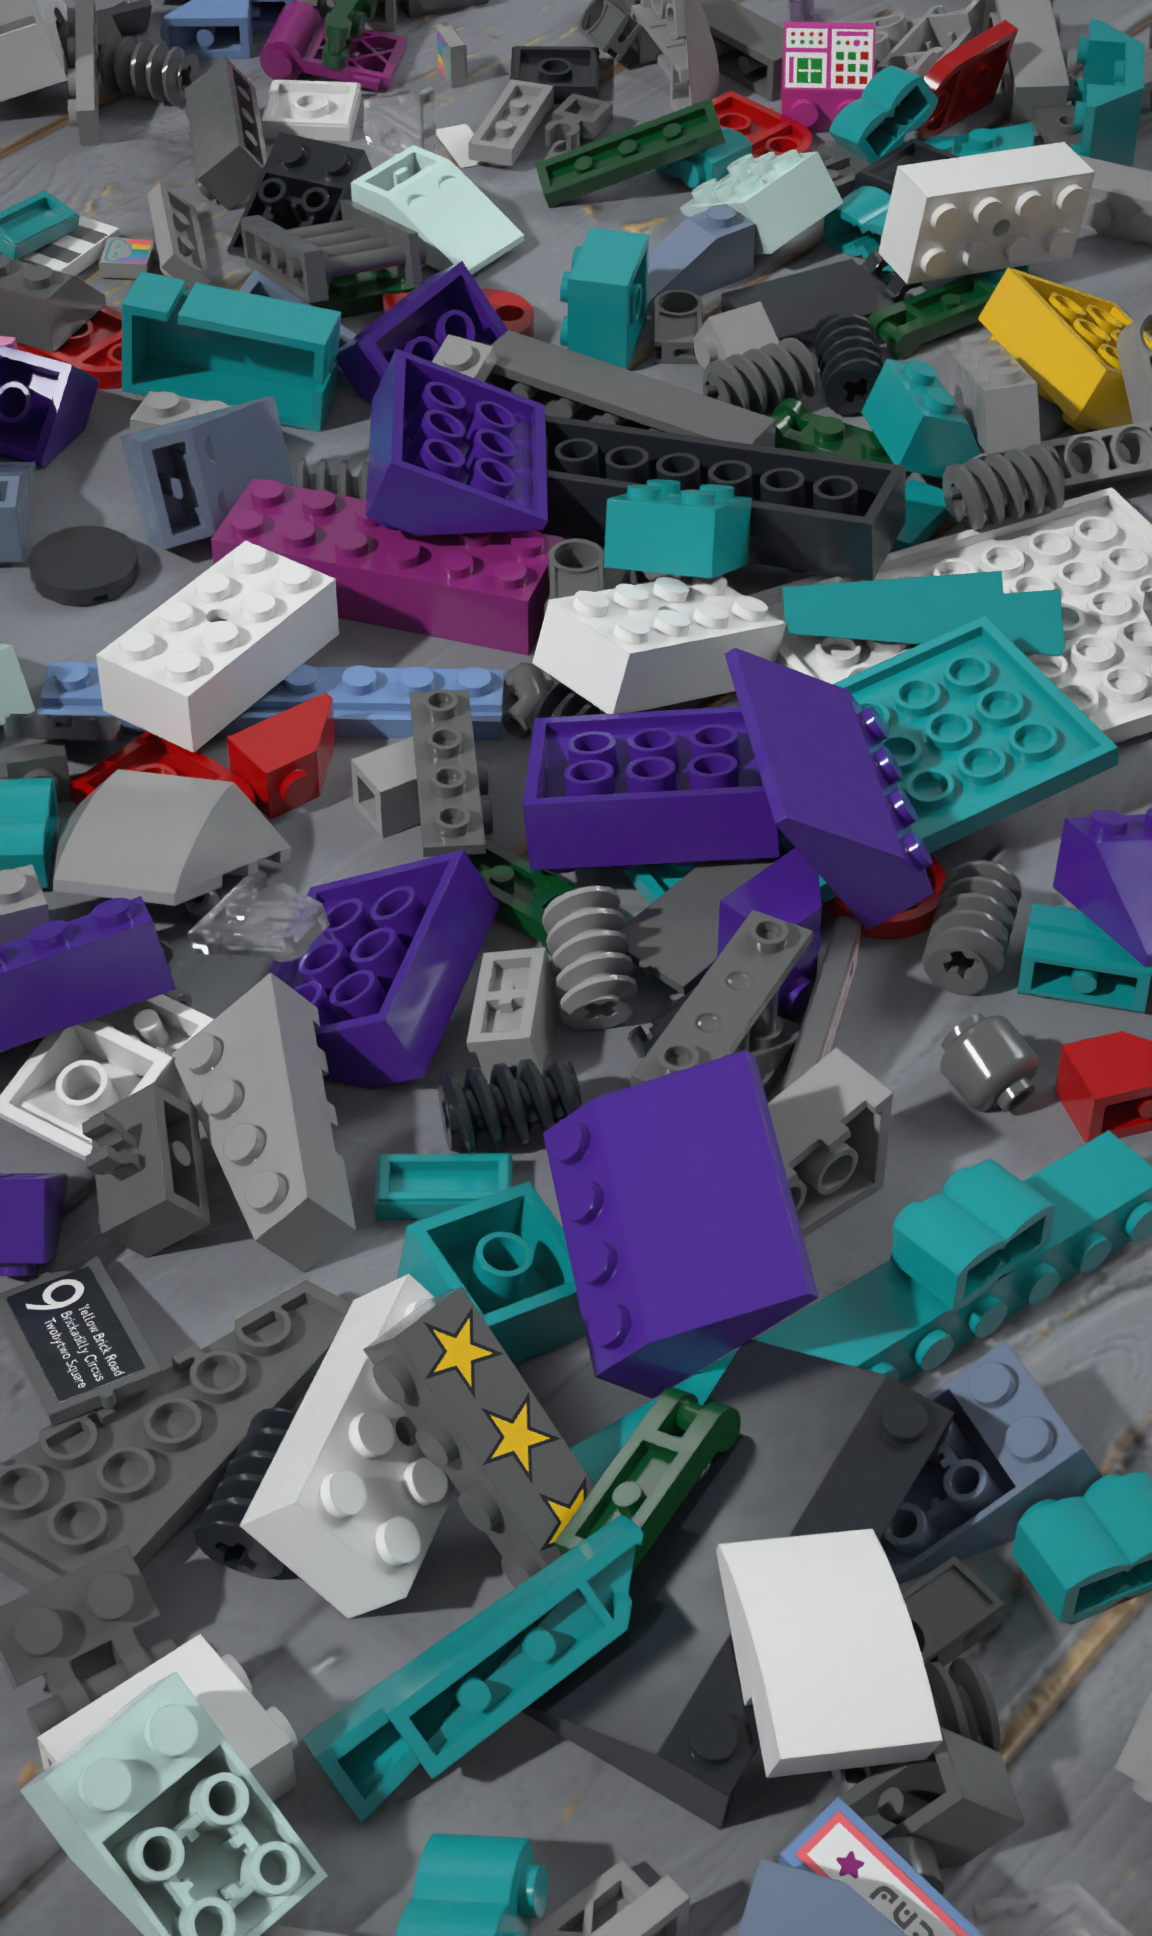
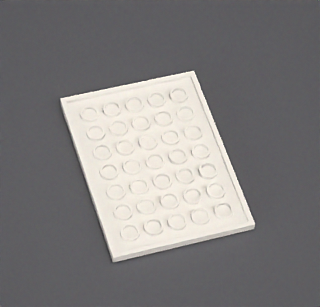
(1088, 549)

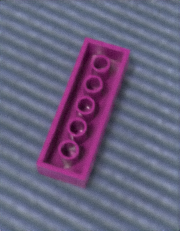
(442, 586)

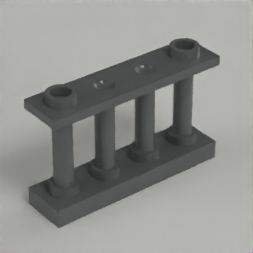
(312, 255)
(736, 1006)

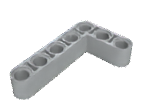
(1100, 448)

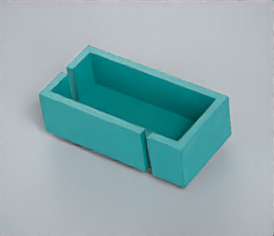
(230, 348)

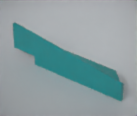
(925, 608)
(481, 1672)

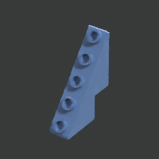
(220, 26)

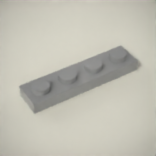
(83, 79)

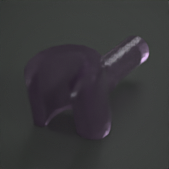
(803, 11)

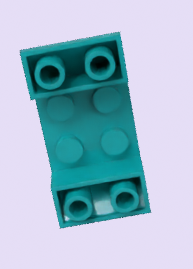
(1108, 94)

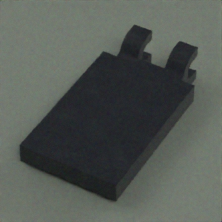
(804, 298)

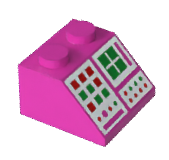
(824, 69)

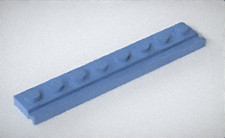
(365, 698)

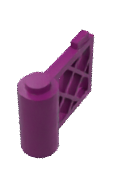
(298, 46)

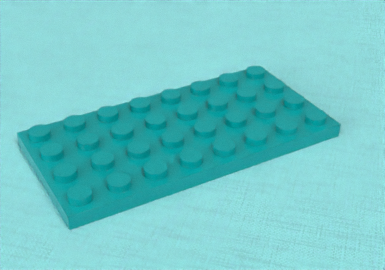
(971, 734)

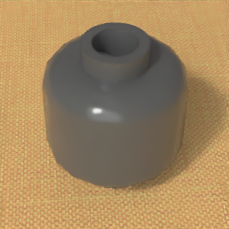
(989, 1063)

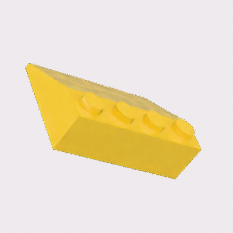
(1064, 345)

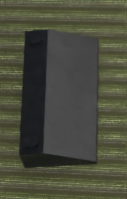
(812, 1456)

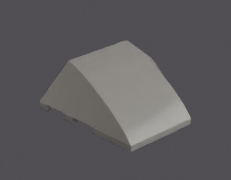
(923, 41)
(681, 43)
(161, 838)

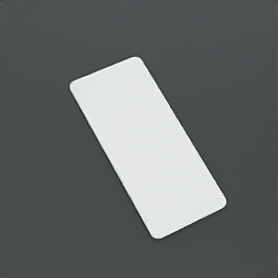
(456, 142)

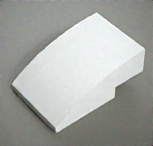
(96, 1066)
(827, 1653)

